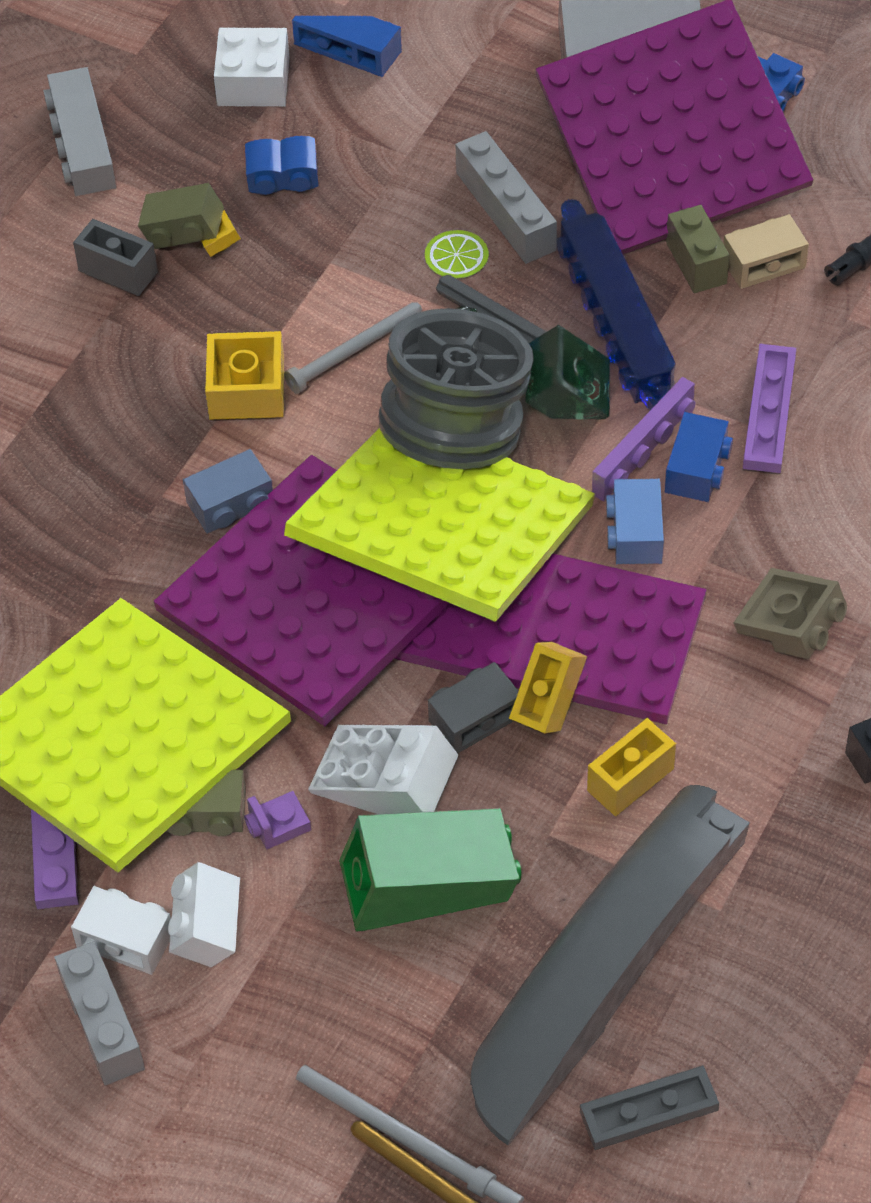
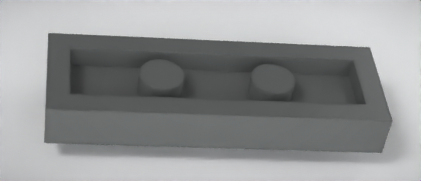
(649, 1107)

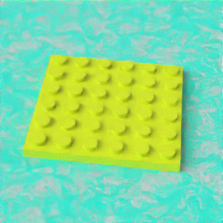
(439, 529)
(127, 732)

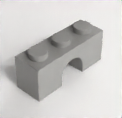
(99, 1013)

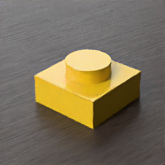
(225, 238)

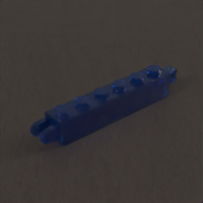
(616, 303)

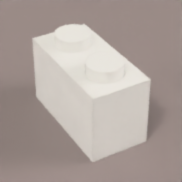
(204, 914)
(123, 928)

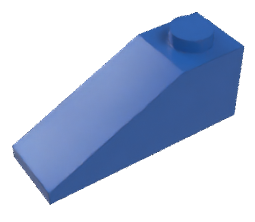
(353, 40)

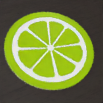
(456, 254)

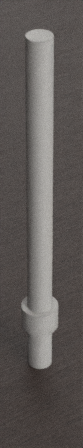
(479, 1179)

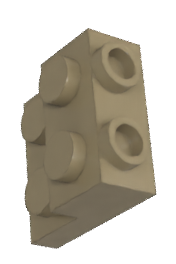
(792, 612)

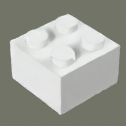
(251, 67)

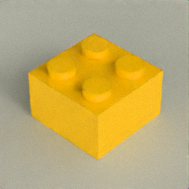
(245, 375)

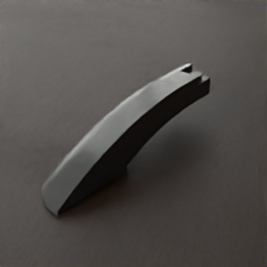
(600, 958)

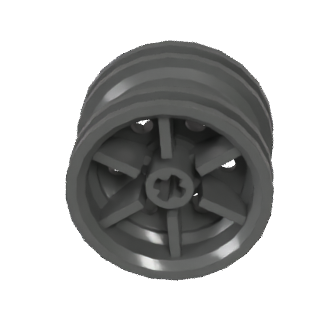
(455, 388)

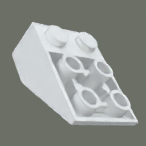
(385, 768)

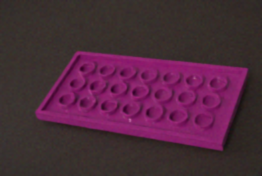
(622, 620)

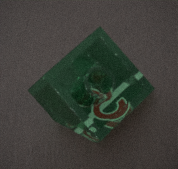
(568, 377)

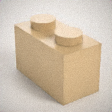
(766, 251)

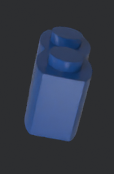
(281, 165)

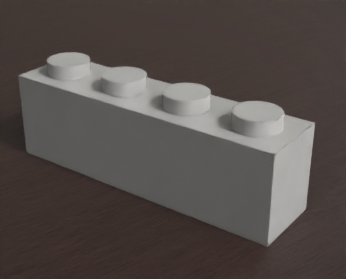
(80, 130)
(506, 197)

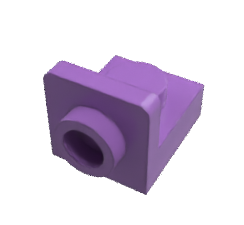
(276, 819)

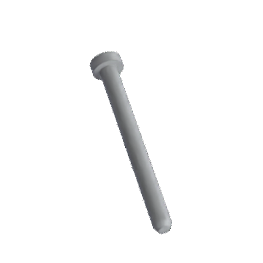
(297, 379)

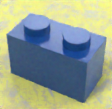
(697, 457)

